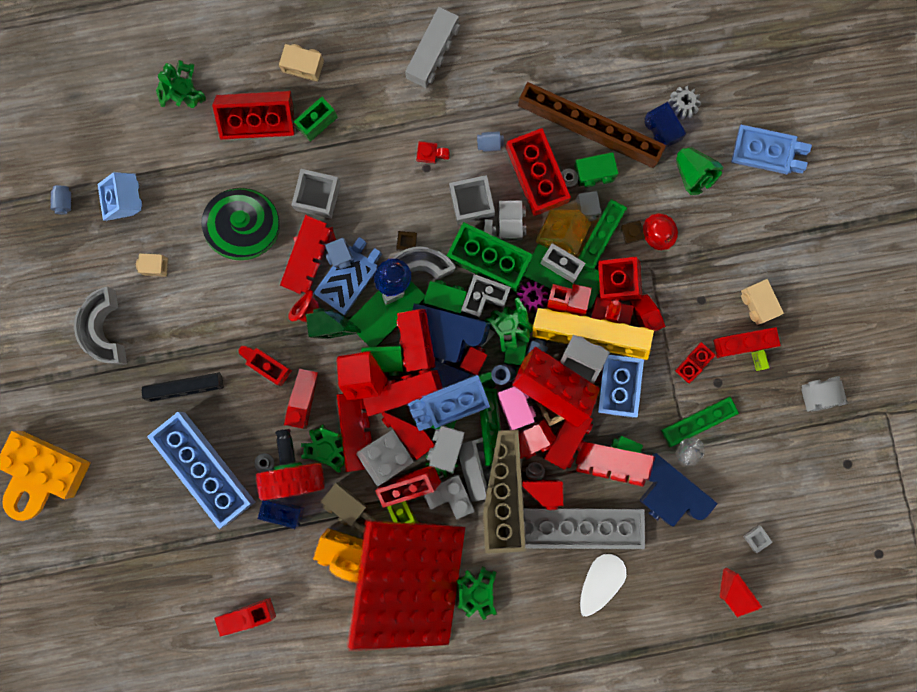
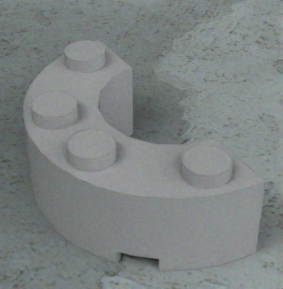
(423, 260)
(89, 327)

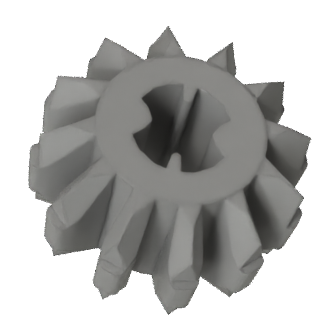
(691, 101)

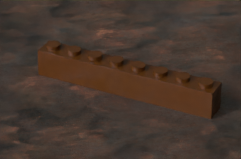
(591, 125)

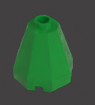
(697, 170)

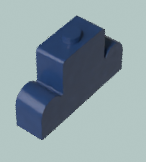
(451, 332)
(674, 495)

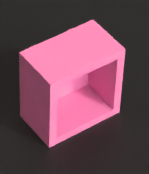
(516, 408)

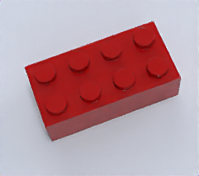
(538, 172)
(556, 387)

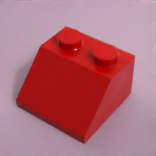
(620, 279)
(360, 376)
(546, 492)

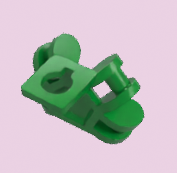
(179, 88)
(507, 324)
(325, 448)
(478, 594)

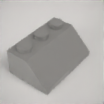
(474, 469)

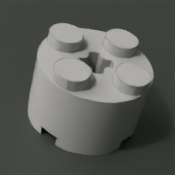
(824, 394)

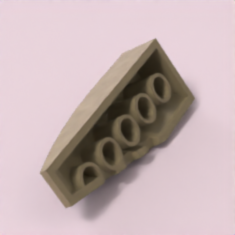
(504, 502)

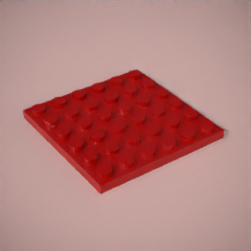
(406, 585)

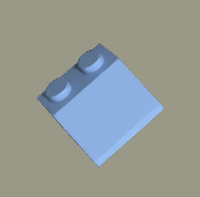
(119, 196)

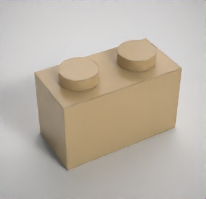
(301, 62)
(761, 302)

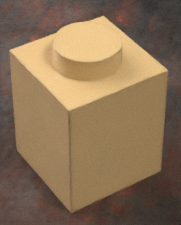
(152, 265)

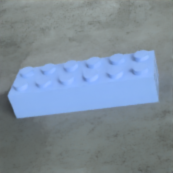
(201, 469)

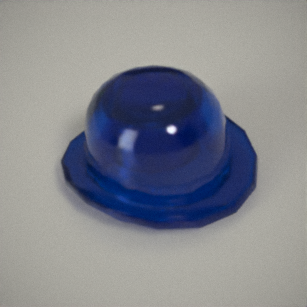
(392, 277)

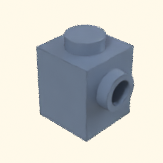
(339, 253)

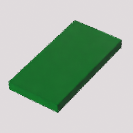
(547, 277)
(379, 320)

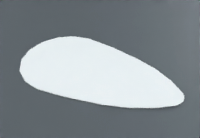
(602, 583)

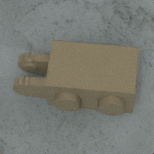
(346, 506)

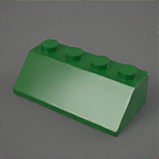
(489, 256)

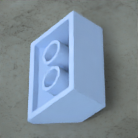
(621, 386)

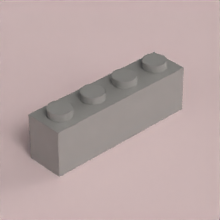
(432, 47)

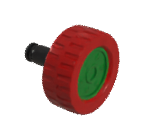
(289, 477)

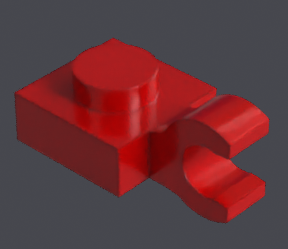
(428, 152)

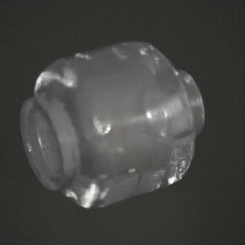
(690, 452)

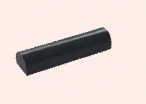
(182, 387)

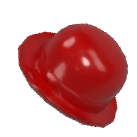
(660, 231)
(303, 306)

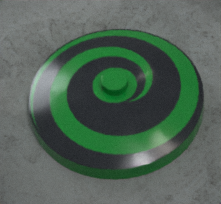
(240, 224)

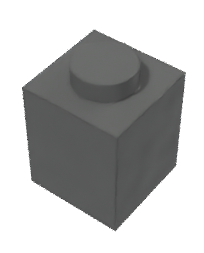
(589, 205)

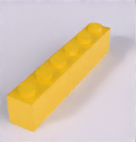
(612, 336)

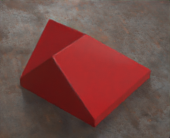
(737, 594)

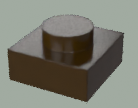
(632, 232)
(406, 240)

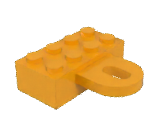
(38, 470)
(341, 553)

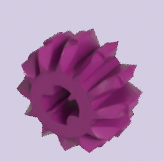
(538, 294)

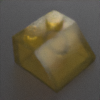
(564, 230)

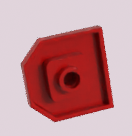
(612, 311)

